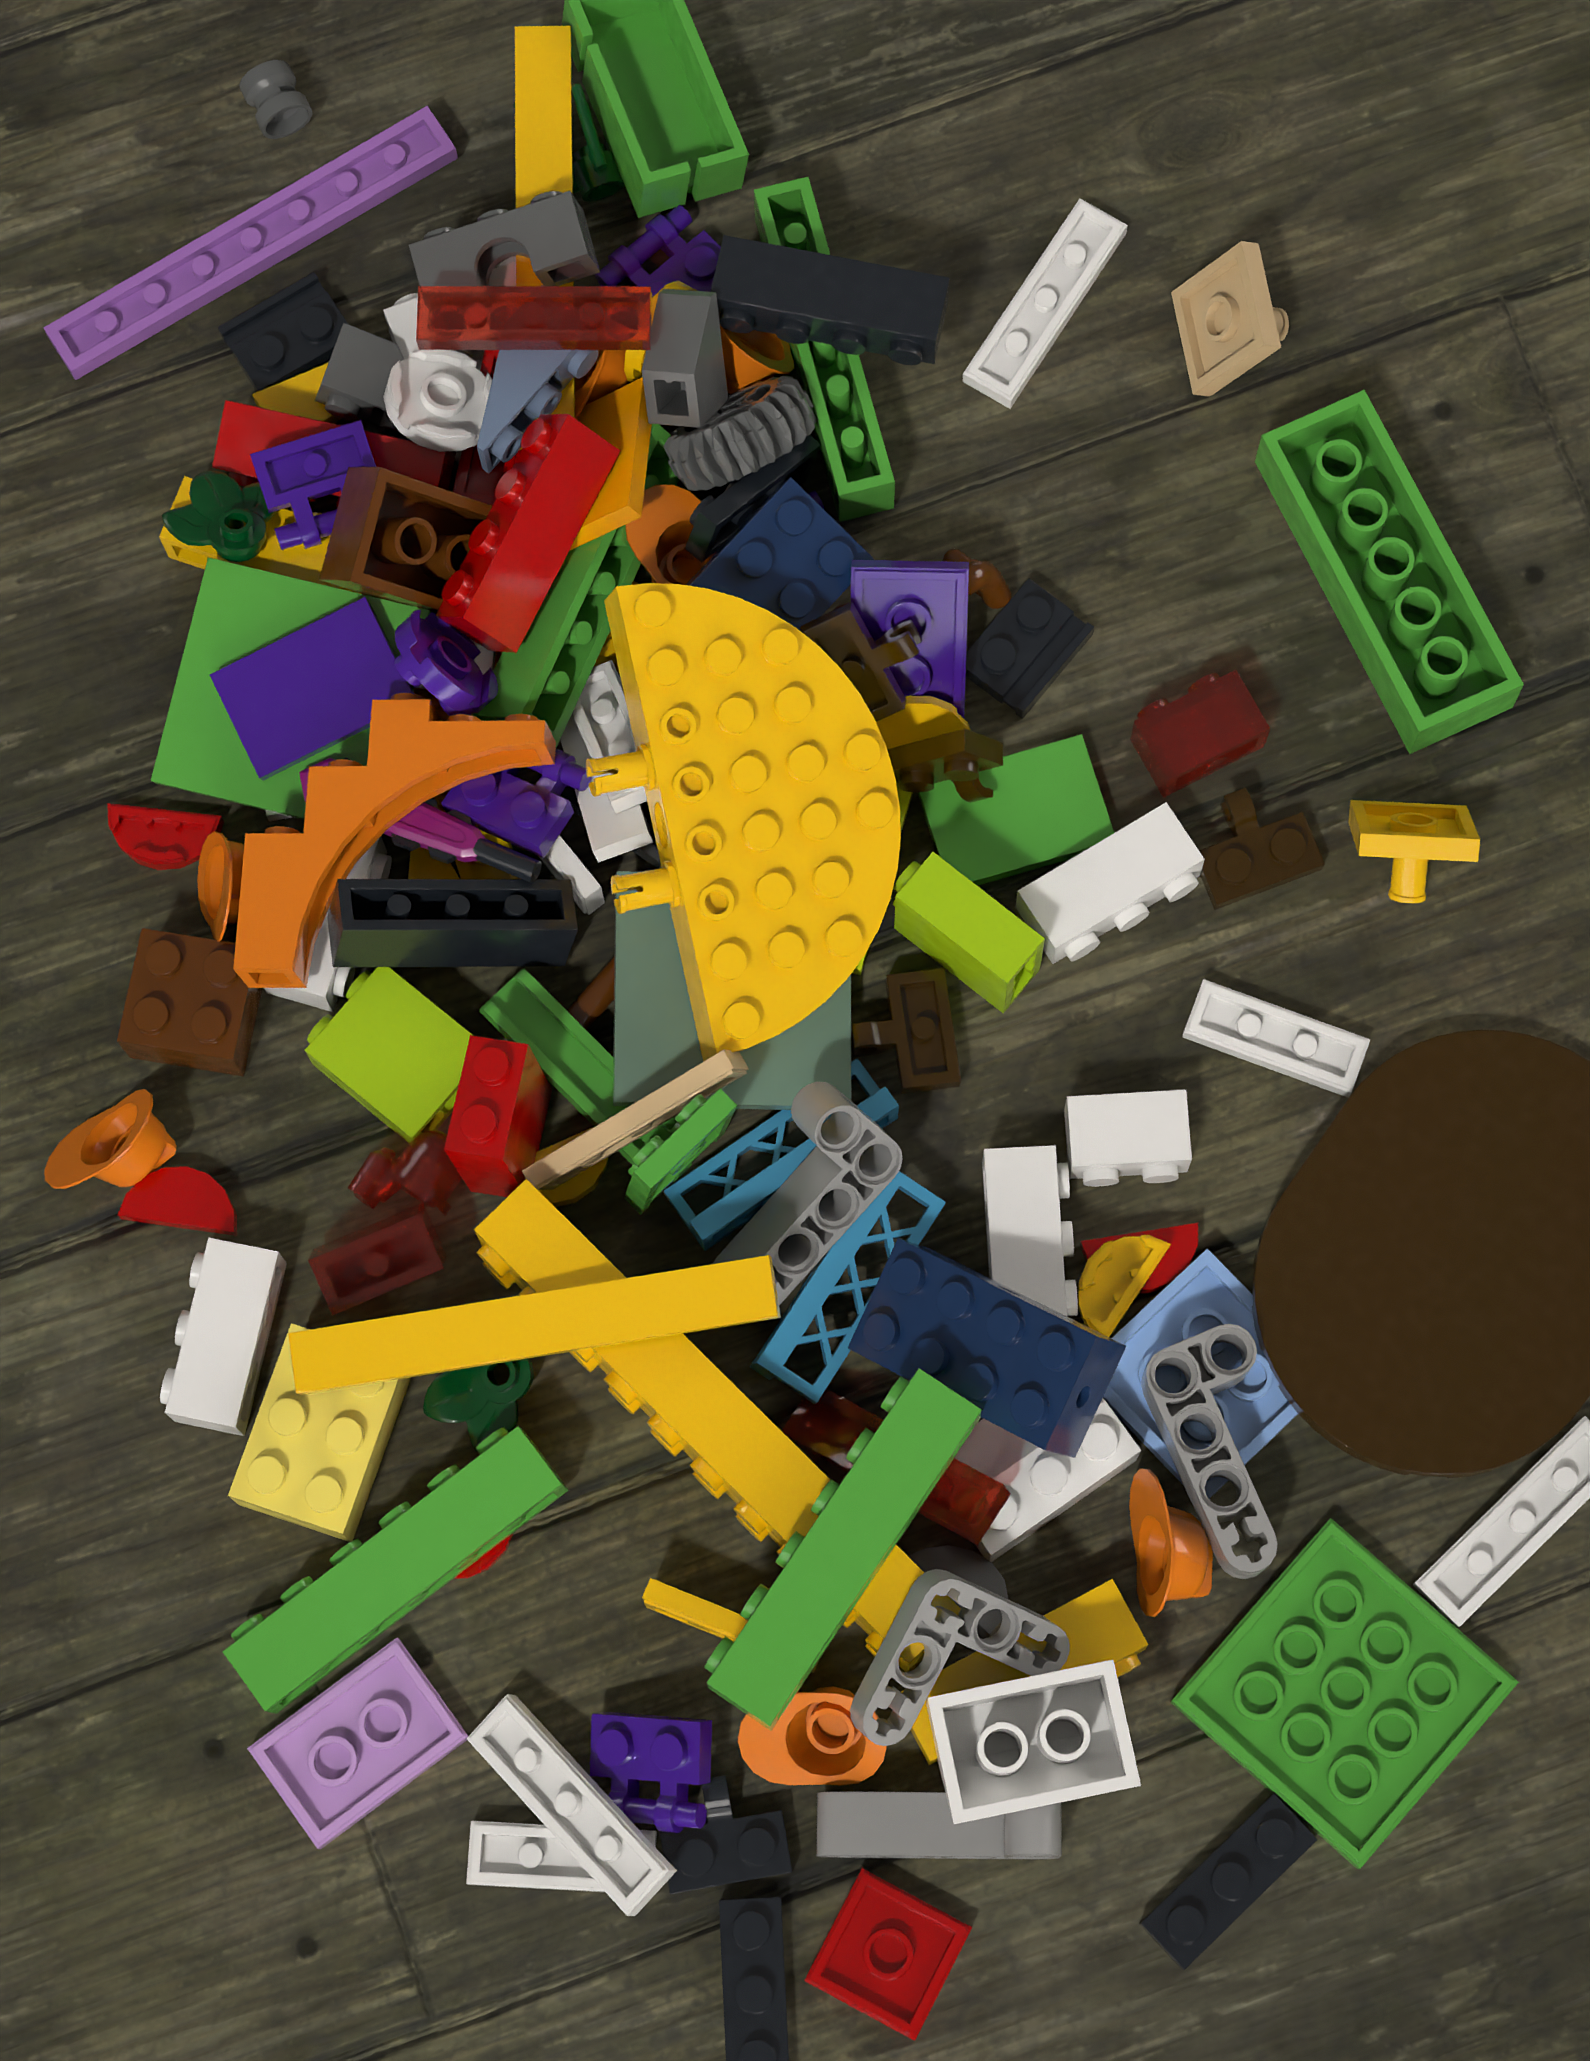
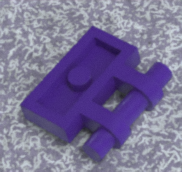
(688, 262)
(306, 471)
(518, 810)
(658, 1750)

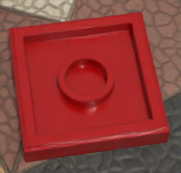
(888, 1954)

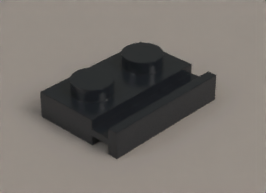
(285, 333)
(1026, 648)

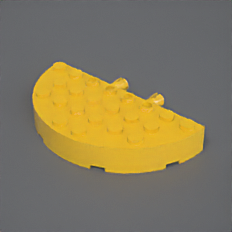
(761, 805)

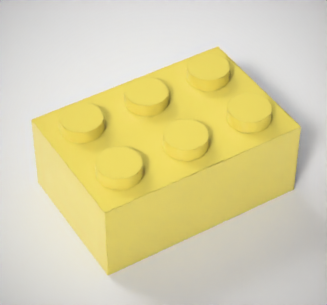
(316, 1451)

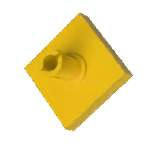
(1412, 837)

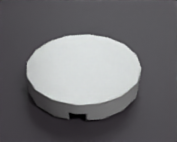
(438, 399)

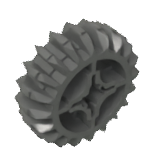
(742, 435)

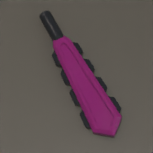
(450, 838)

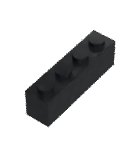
(830, 300)
(451, 922)

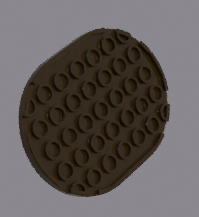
(1438, 1259)

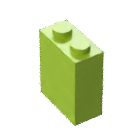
(966, 931)
(392, 1052)

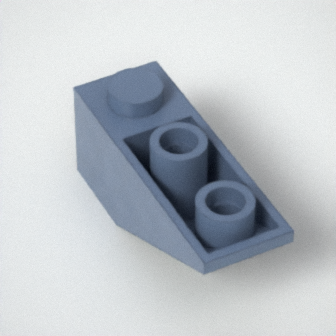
(520, 391)

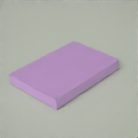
(358, 1743)

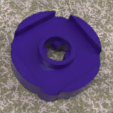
(443, 664)

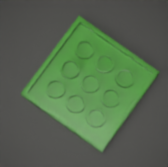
(234, 617)
(1344, 1693)

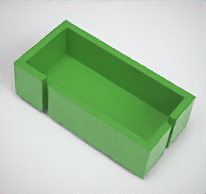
(656, 100)

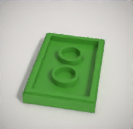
(1039, 814)

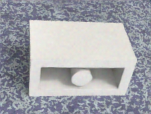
(1127, 1136)

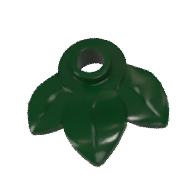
(221, 517)
(478, 1398)

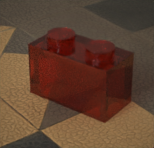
(1198, 731)
(377, 1259)

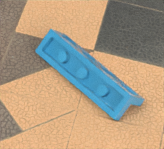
(749, 1196)
(822, 1283)

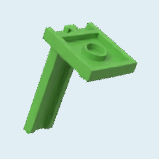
(584, 1076)

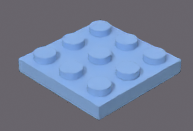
(1193, 1303)

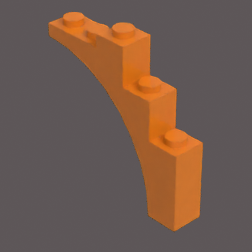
(348, 807)

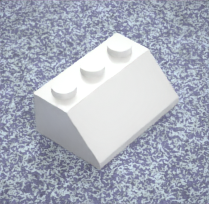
(1040, 1480)
(1032, 1742)

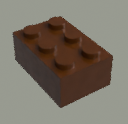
(399, 537)

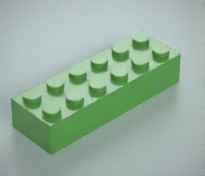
(1387, 572)

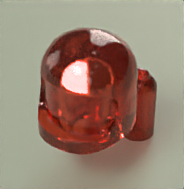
(420, 1171)

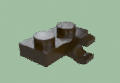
(862, 659)
(945, 757)
(1256, 855)
(917, 1030)

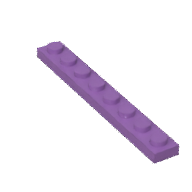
(251, 242)

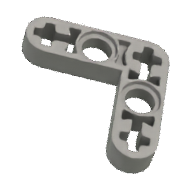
(938, 1632)

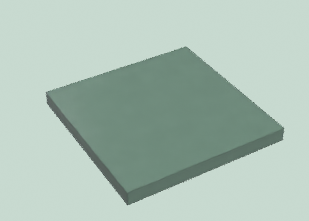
(659, 1035)

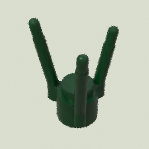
(594, 166)

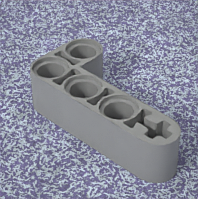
(831, 1167)
(1221, 1457)
(923, 1828)

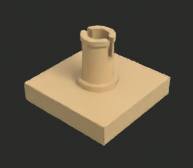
(1227, 319)

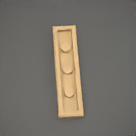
(635, 1120)

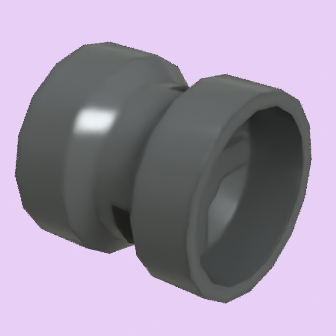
(273, 94)

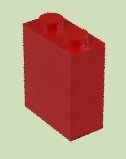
(497, 1115)

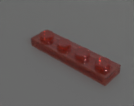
(534, 318)
(960, 1500)

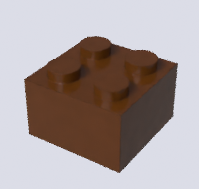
(188, 1004)

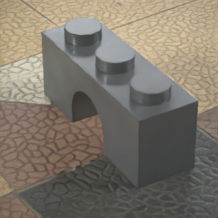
(547, 231)

